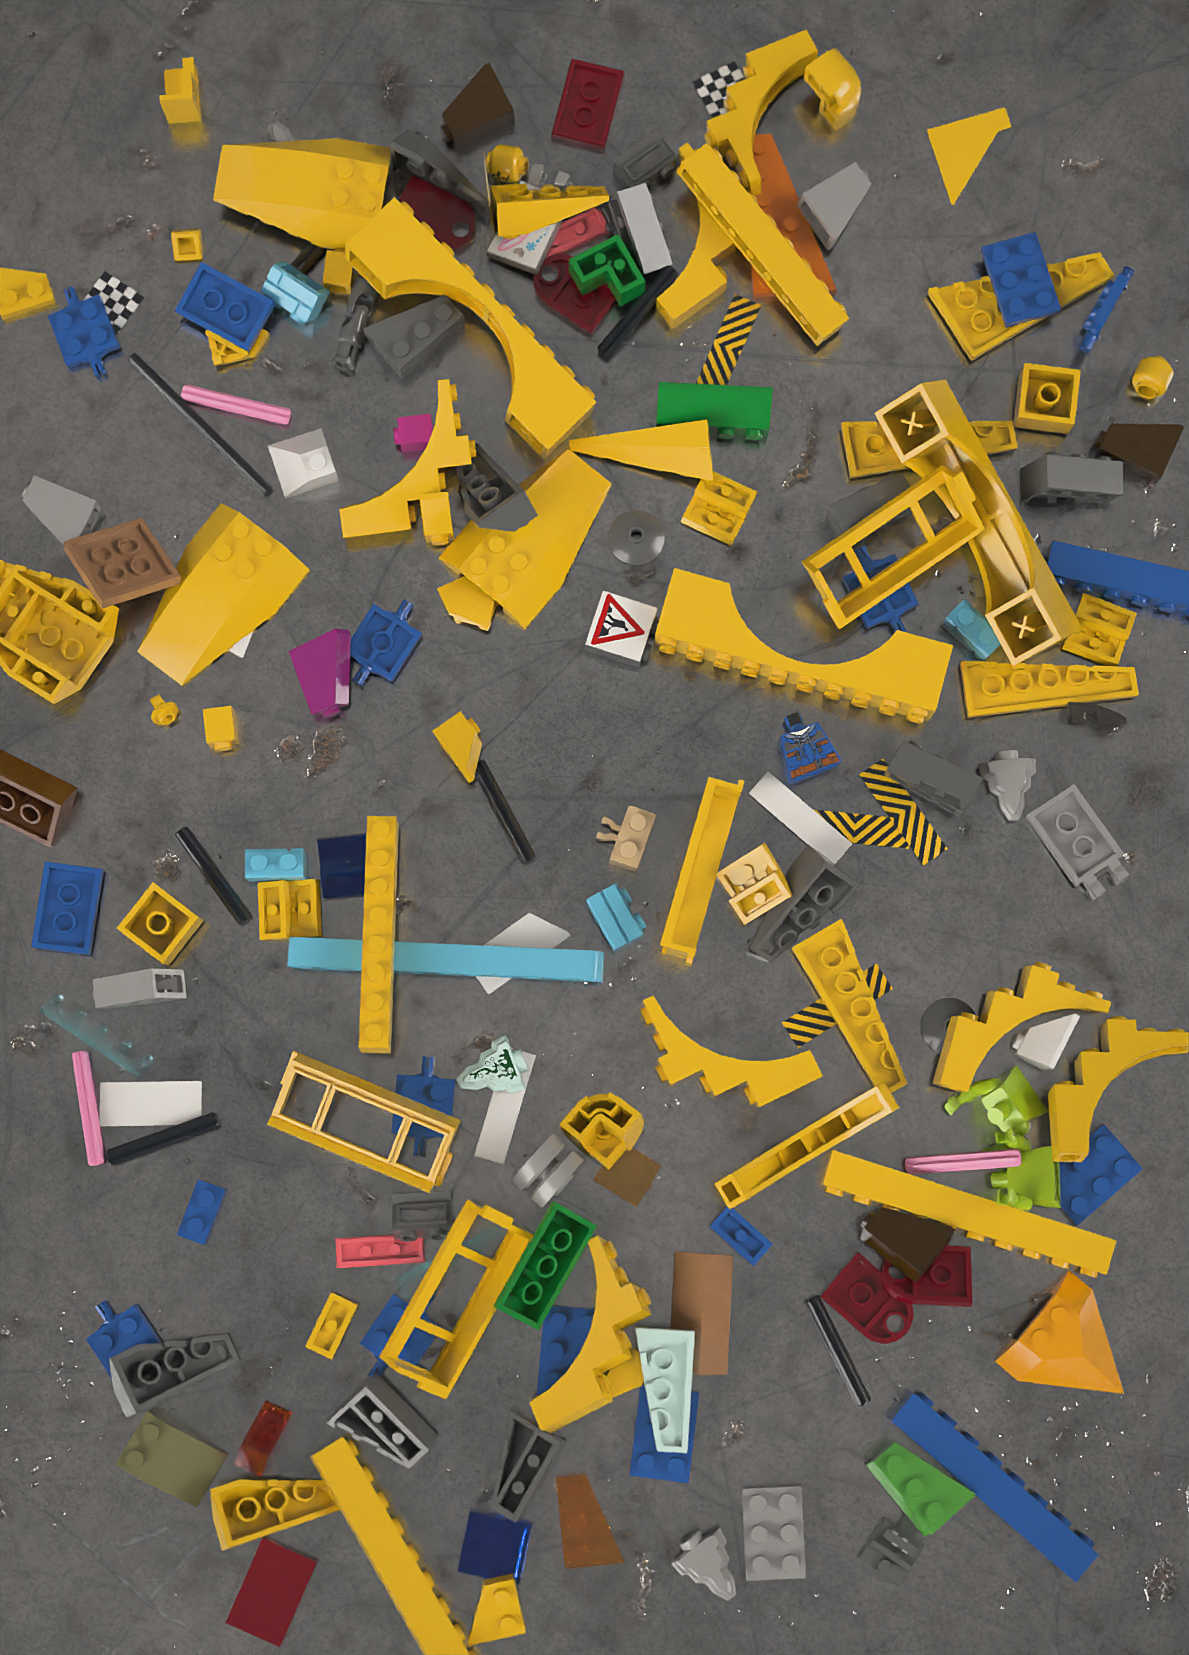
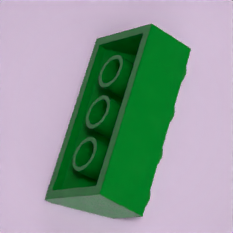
(727, 408)
(545, 1265)

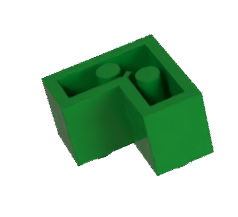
(608, 264)

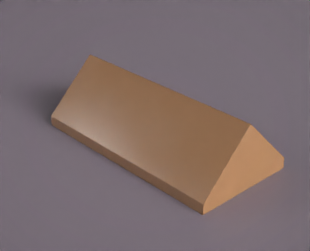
(704, 1304)

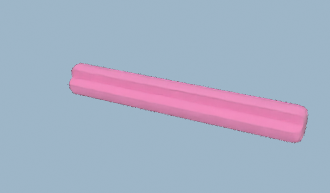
(236, 404)
(88, 1108)
(963, 1161)

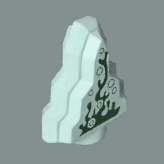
(497, 1069)

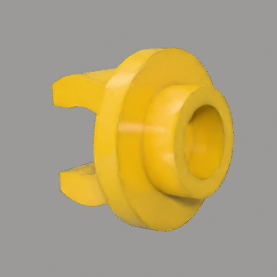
(164, 712)

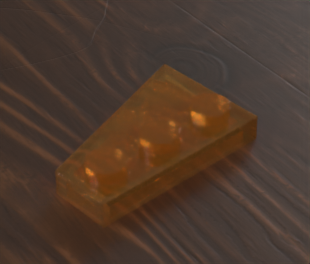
(584, 1529)

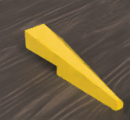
(668, 448)

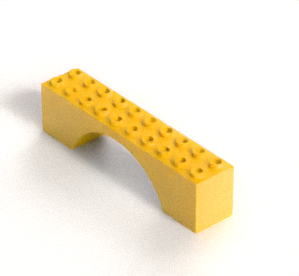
(404, 258)
(1020, 590)
(896, 678)

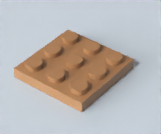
(121, 562)

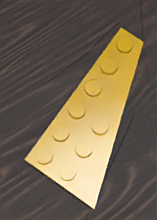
(975, 314)

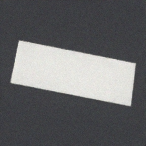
(528, 933)
(149, 1103)

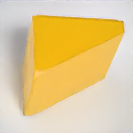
(187, 244)

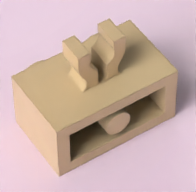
(631, 838)

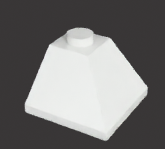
(303, 463)
(1044, 1043)

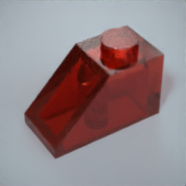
(262, 1438)

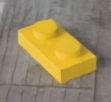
(331, 1325)

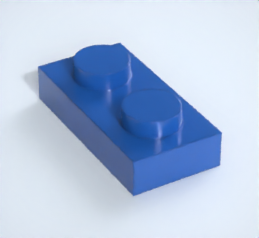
(201, 1212)
(741, 1235)

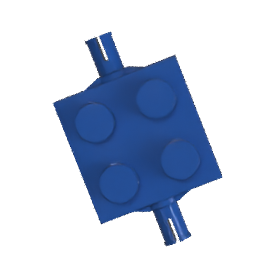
(1103, 308)
(84, 331)
(892, 606)
(383, 642)
(429, 1091)
(383, 1327)
(120, 1333)

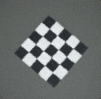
(713, 87)
(117, 298)

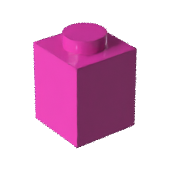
(413, 432)

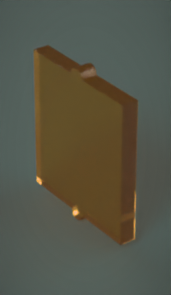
(629, 1176)

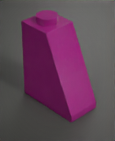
(324, 671)

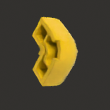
(836, 85)
(603, 1127)

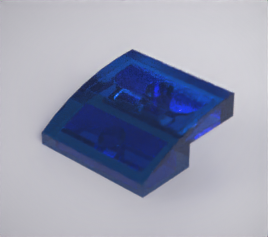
(342, 864)
(494, 1546)

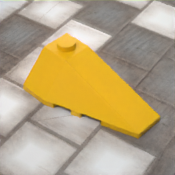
(526, 210)
(262, 1507)

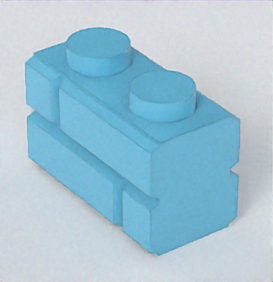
(294, 292)
(972, 630)
(275, 864)
(615, 917)

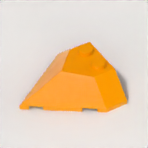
(1064, 1343)

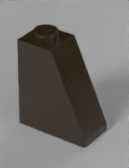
(477, 109)
(1141, 447)
(906, 1240)

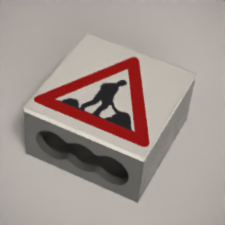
(622, 629)

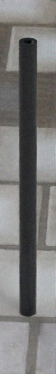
(199, 423)

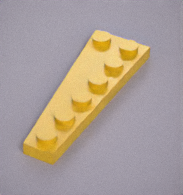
(872, 453)
(1006, 688)
(841, 984)

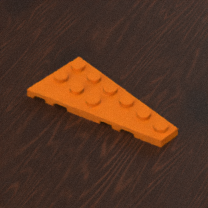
(780, 201)

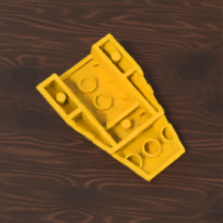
(306, 186)
(531, 564)
(227, 588)
(51, 631)

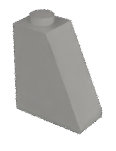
(833, 202)
(60, 509)
(139, 988)

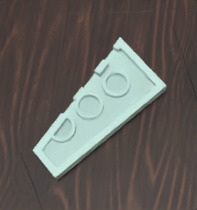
(667, 1376)

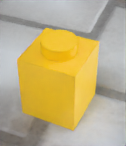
(338, 272)
(220, 727)

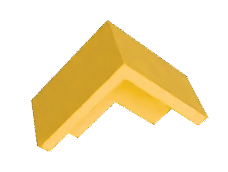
(182, 93)

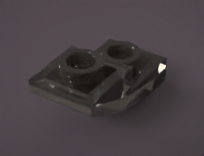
(1102, 717)

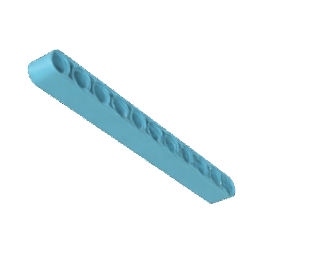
(453, 959)

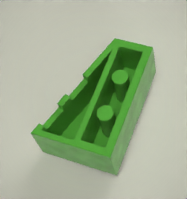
(918, 1488)

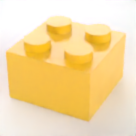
(1046, 398)
(160, 924)

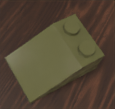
(171, 1458)

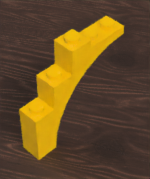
(766, 74)
(700, 279)
(445, 449)
(970, 1040)
(1122, 1048)
(720, 1073)
(806, 1145)
(583, 1385)

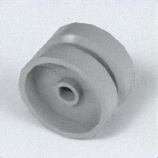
(547, 1170)

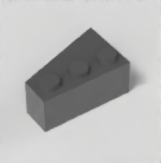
(856, 507)

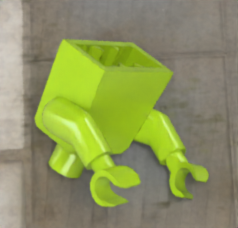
(1009, 1102)
(1033, 1181)

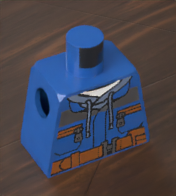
(806, 750)

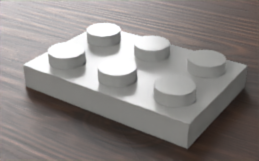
(773, 1532)

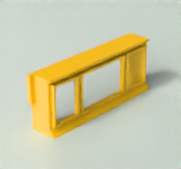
(908, 566)
(700, 868)
(377, 1096)
(478, 1310)

